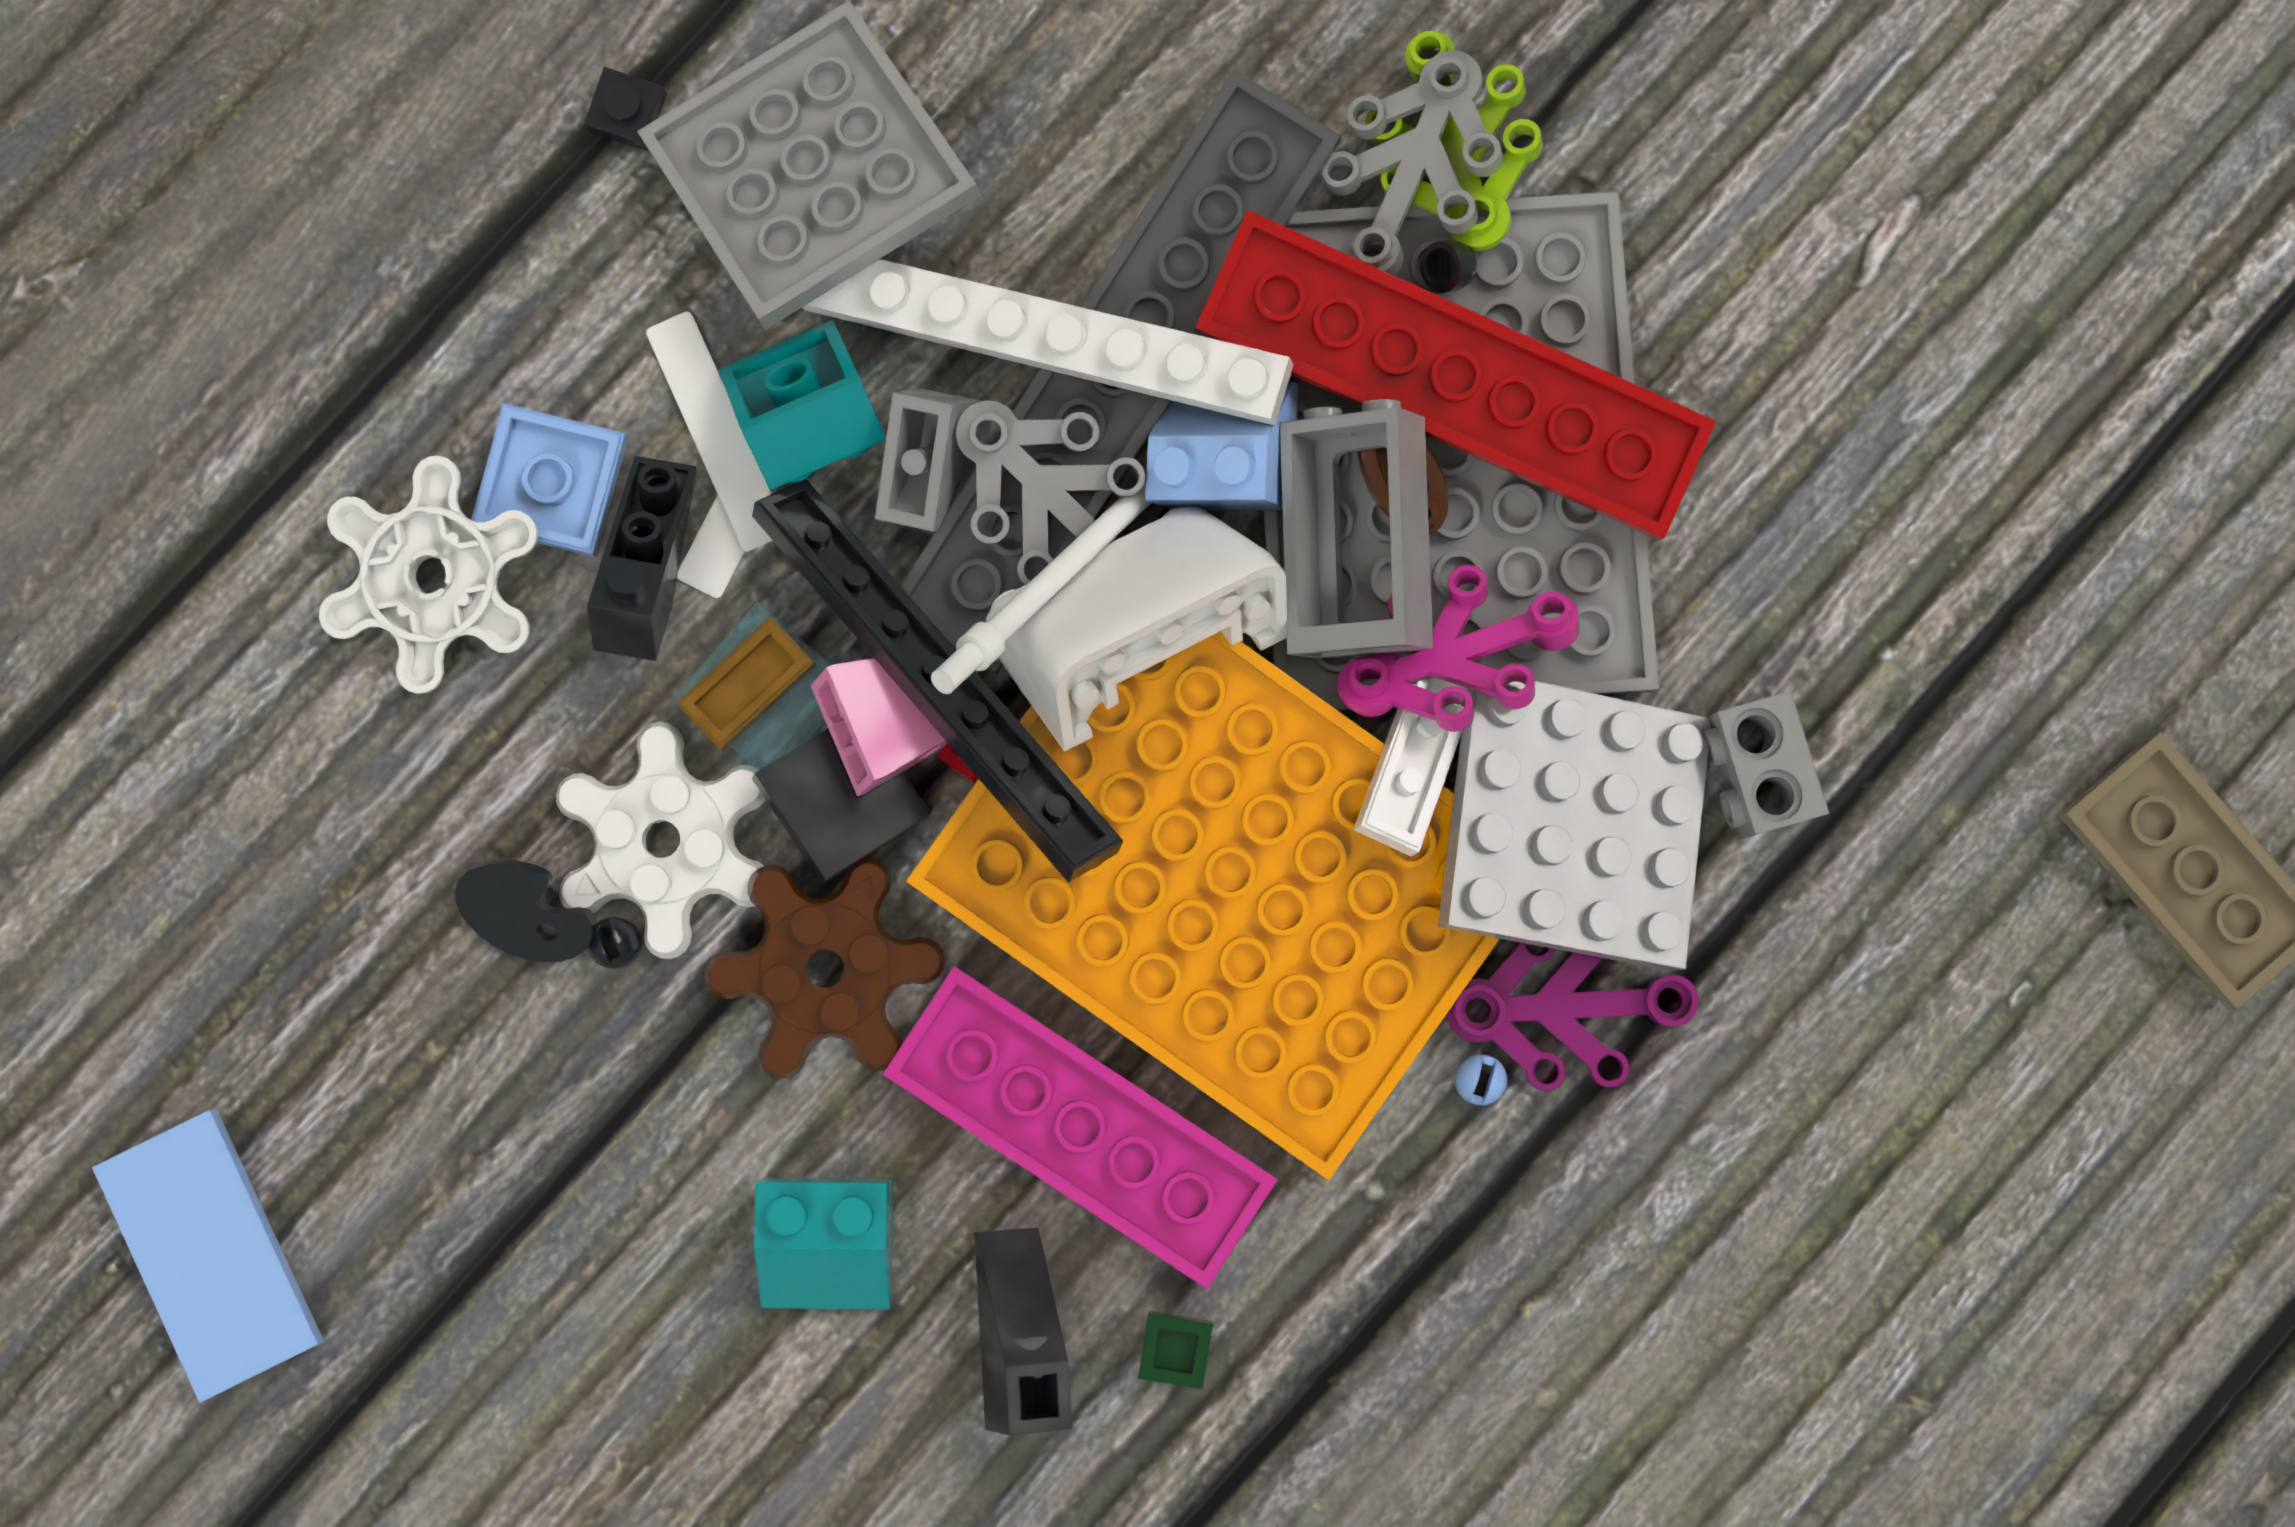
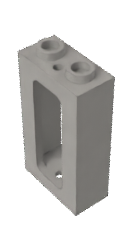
(1313, 530)

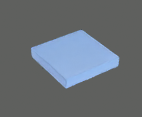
(555, 473)

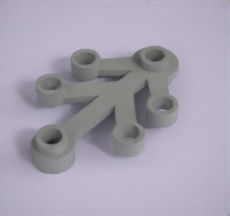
(1417, 153)
(1042, 485)

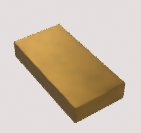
(746, 684)

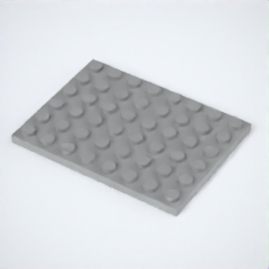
(1565, 286)

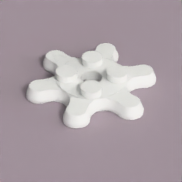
(387, 585)
(624, 814)

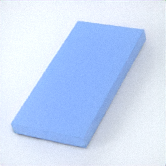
(207, 1255)

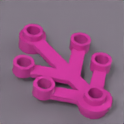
(1454, 657)

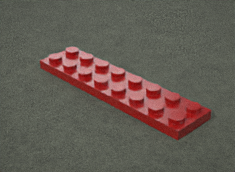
(1466, 374)

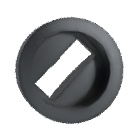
(1448, 266)
(625, 937)

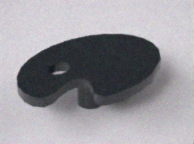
(511, 901)

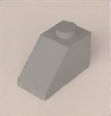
(921, 458)

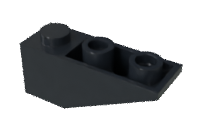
(642, 560)
(1020, 1336)

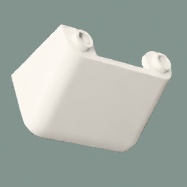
(1138, 607)

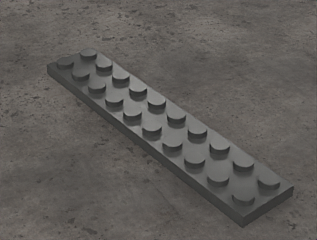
(1240, 157)

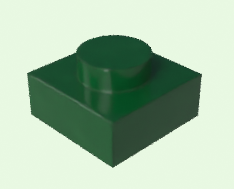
(1175, 1349)

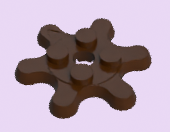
(778, 974)

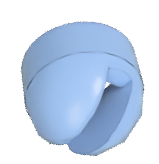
(1468, 1075)

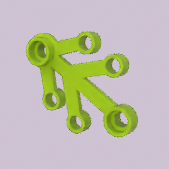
(1492, 113)

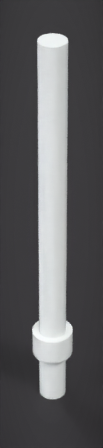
(987, 640)

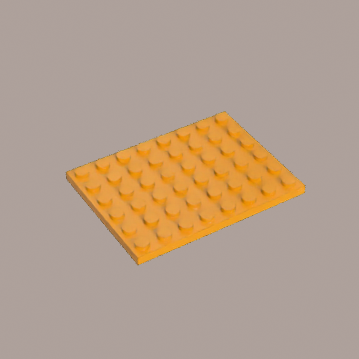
(1243, 910)

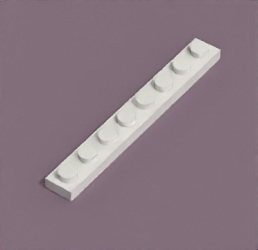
(1063, 339)

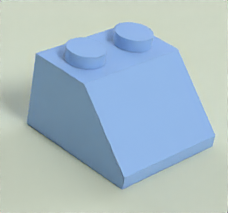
(1216, 459)

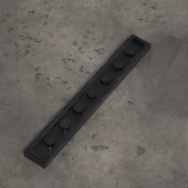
(910, 650)

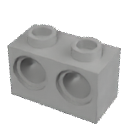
(1782, 761)

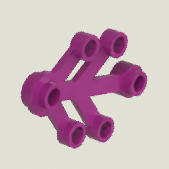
(1557, 1007)

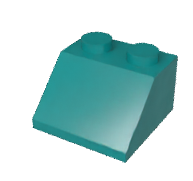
(801, 405)
(824, 1242)

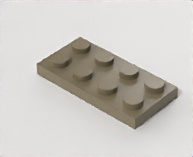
(2190, 869)

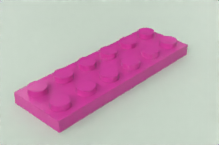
(1080, 1127)

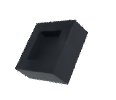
(623, 107)

